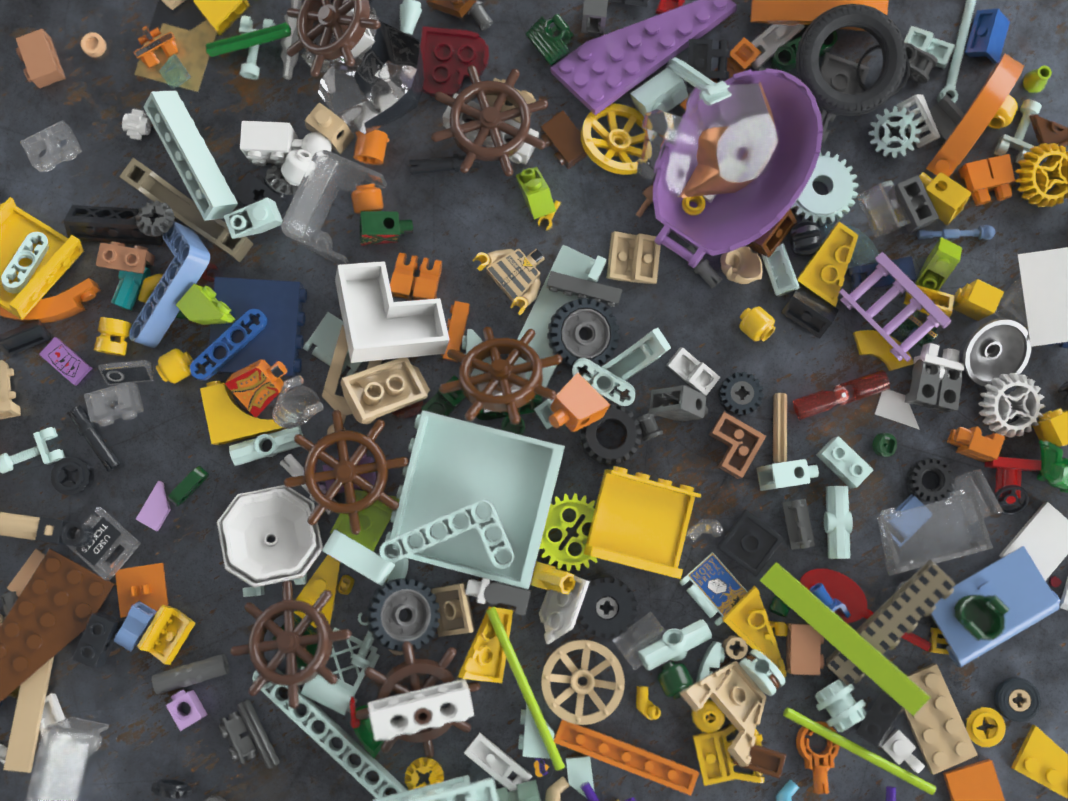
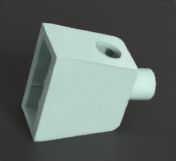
(786, 474)

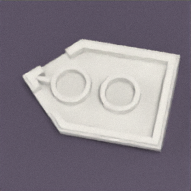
(561, 610)

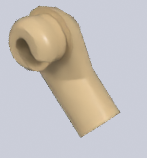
(554, 791)

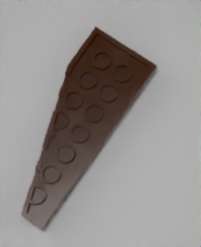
(47, 617)

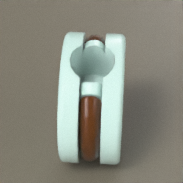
(762, 672)

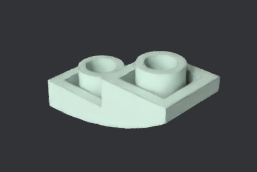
(711, 658)

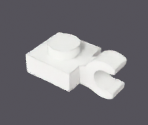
(901, 750)

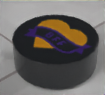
(541, 768)

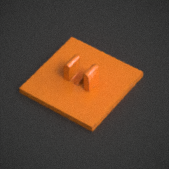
(143, 585)

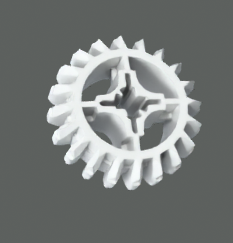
(1024, 404)

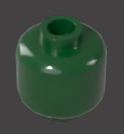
(674, 679)

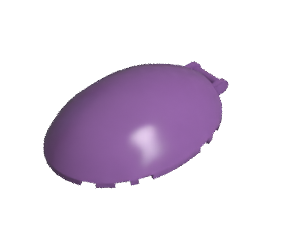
(746, 215)

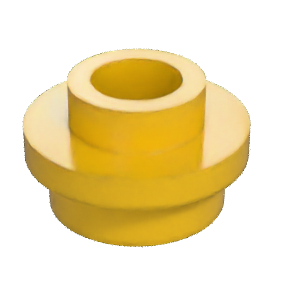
(699, 200)

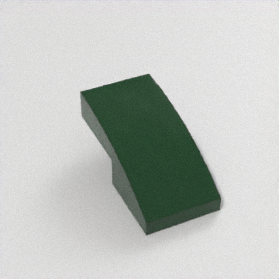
(444, 403)

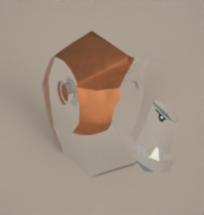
(717, 144)

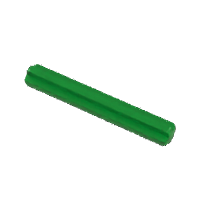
(248, 39)

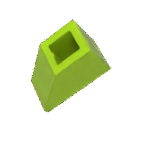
(535, 192)
(939, 264)
(203, 308)

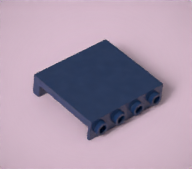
(280, 338)

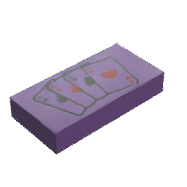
(65, 361)

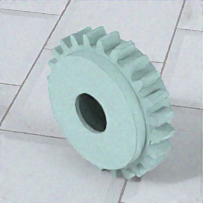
(839, 195)

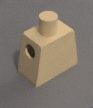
(329, 125)

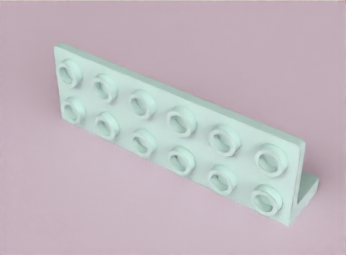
(547, 303)

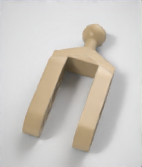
(335, 401)

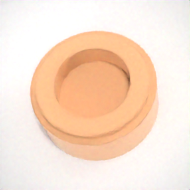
(93, 44)

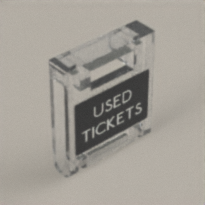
(107, 537)

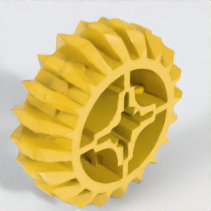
(1037, 179)

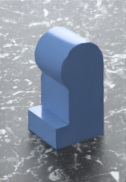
(135, 625)

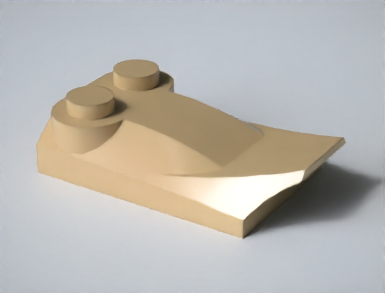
(383, 389)

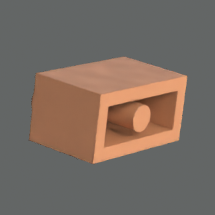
(39, 58)
(803, 650)

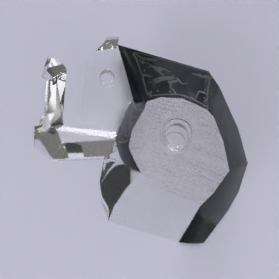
(380, 84)

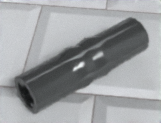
(190, 674)

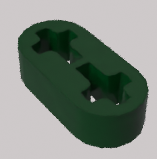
(188, 486)

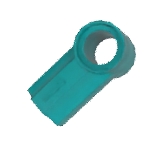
(129, 288)

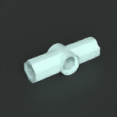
(252, 449)
(838, 522)
(675, 644)

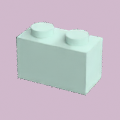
(660, 93)

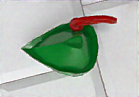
(364, 730)

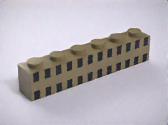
(896, 617)

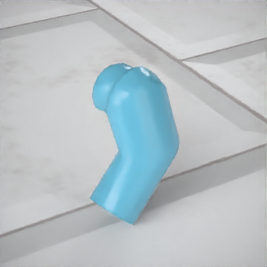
(787, 791)

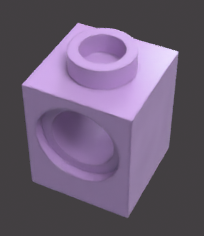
(196, 709)

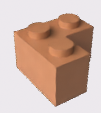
(742, 444)

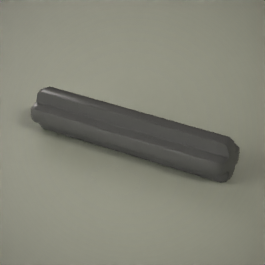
(258, 734)

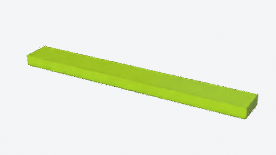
(845, 639)

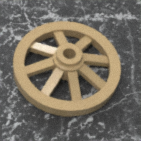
(587, 688)

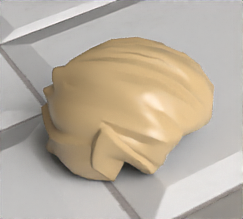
(741, 265)

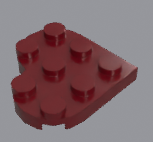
(448, 56)

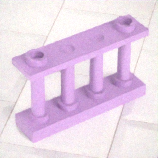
(901, 284)

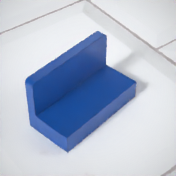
(988, 34)

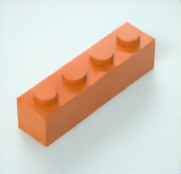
(456, 327)

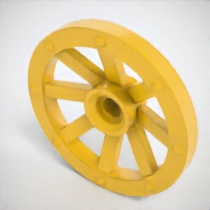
(616, 142)

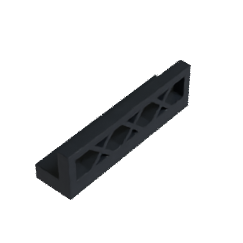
(107, 229)

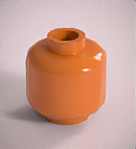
(367, 198)

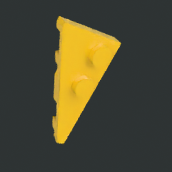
(323, 579)
(751, 623)

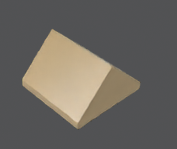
(454, 610)

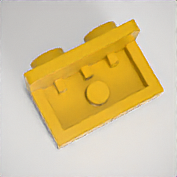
(166, 634)

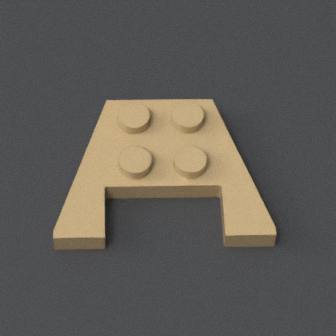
(739, 701)

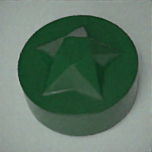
(884, 444)

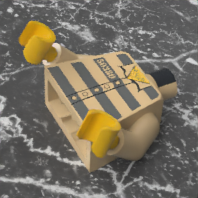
(514, 274)

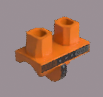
(147, 53)

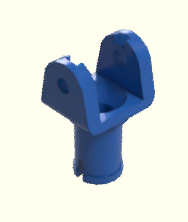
(821, 593)

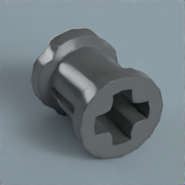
(649, 426)

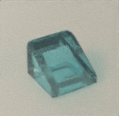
(174, 72)

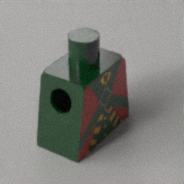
(373, 229)

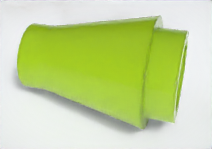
(1035, 80)

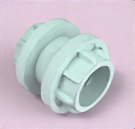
(840, 705)

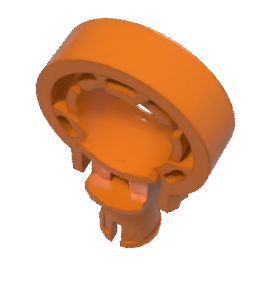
(819, 762)

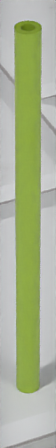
(525, 689)
(859, 750)

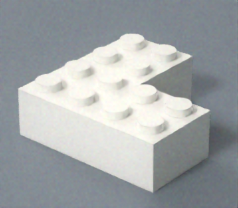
(384, 328)

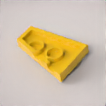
(486, 657)

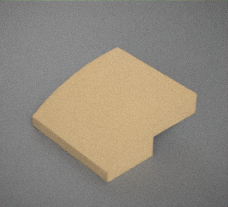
(633, 258)

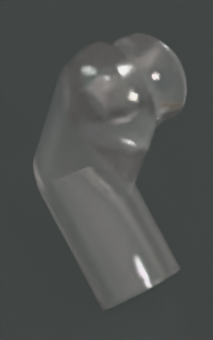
(705, 526)

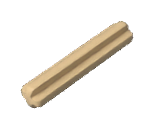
(779, 427)

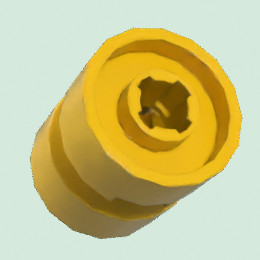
(115, 328)

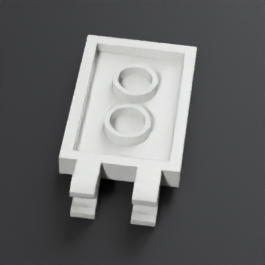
(1044, 539)

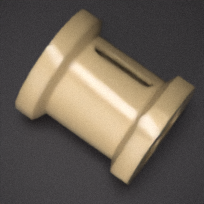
(738, 653)

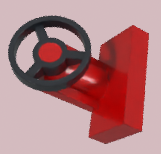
(1009, 481)

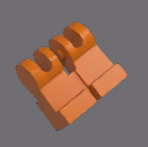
(405, 284)

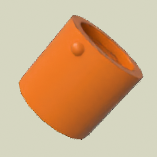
(370, 147)

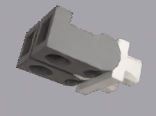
(936, 379)
(499, 593)

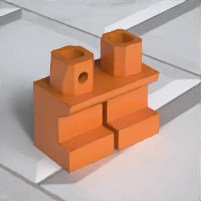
(988, 175)
(974, 445)

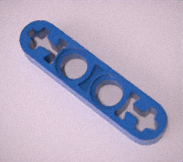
(226, 341)

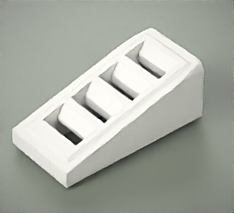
(922, 108)

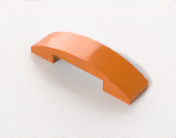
(740, 59)

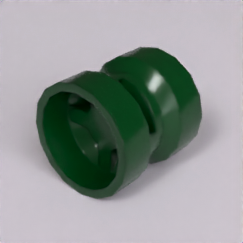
(508, 426)

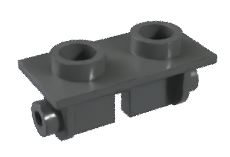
(798, 524)
(239, 746)

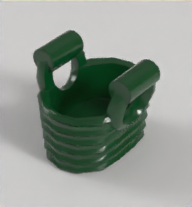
(542, 37)
(981, 615)

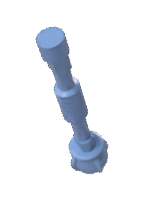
(983, 232)

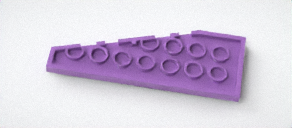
(620, 60)

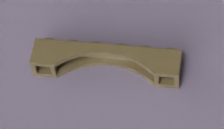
(184, 209)

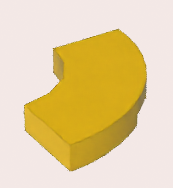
(872, 343)

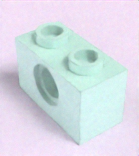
(844, 462)

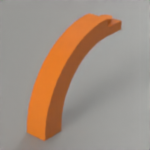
(977, 116)
(59, 306)

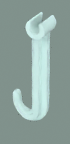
(690, 74)

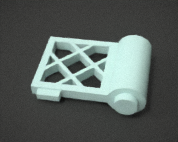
(338, 695)

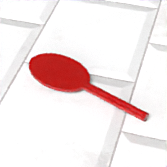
(852, 596)

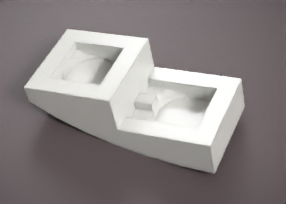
(692, 371)

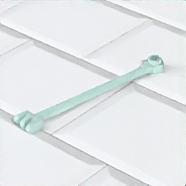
(958, 52)

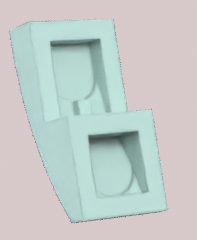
(924, 40)

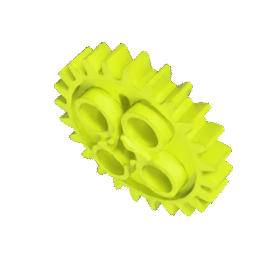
(555, 520)

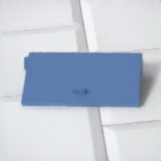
(1016, 584)

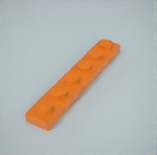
(626, 756)

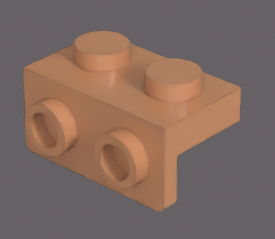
(124, 258)

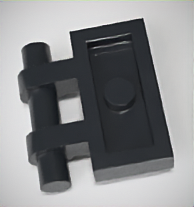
(700, 58)

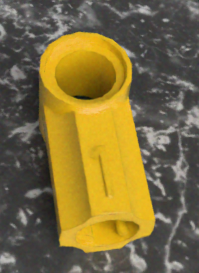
(549, 577)

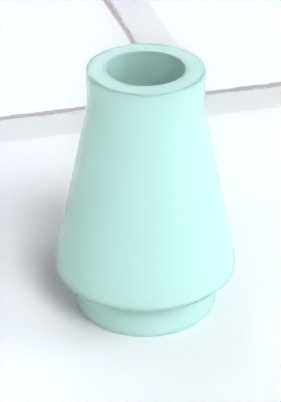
(409, 15)

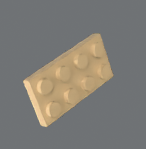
(938, 723)

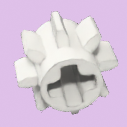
(136, 124)

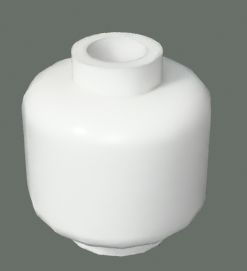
(295, 166)

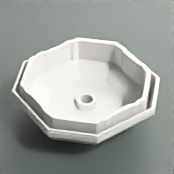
(264, 514)

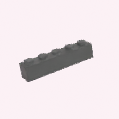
(583, 288)

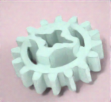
(903, 124)

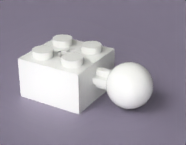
(274, 140)

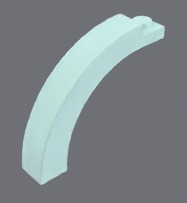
(624, 366)

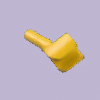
(549, 216)
(780, 628)

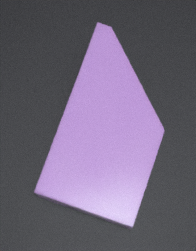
(155, 508)

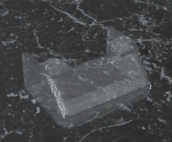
(315, 197)
(64, 759)

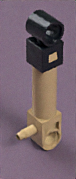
(45, 530)

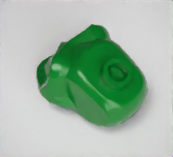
(1053, 468)

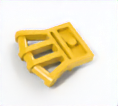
(715, 759)

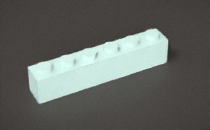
(190, 155)

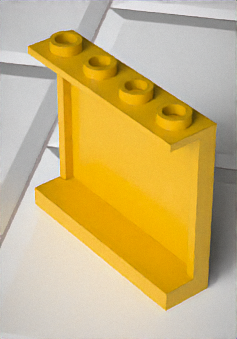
(62, 253)
(640, 522)

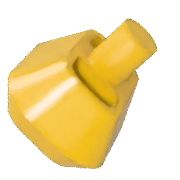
(345, 584)

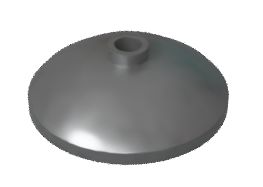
(1007, 352)

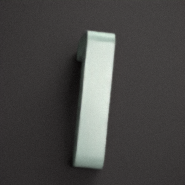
(452, 530)

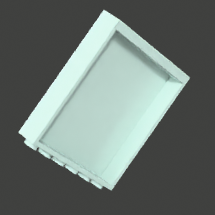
(467, 463)

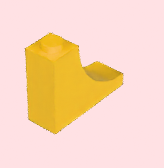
(227, 420)

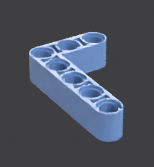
(184, 271)

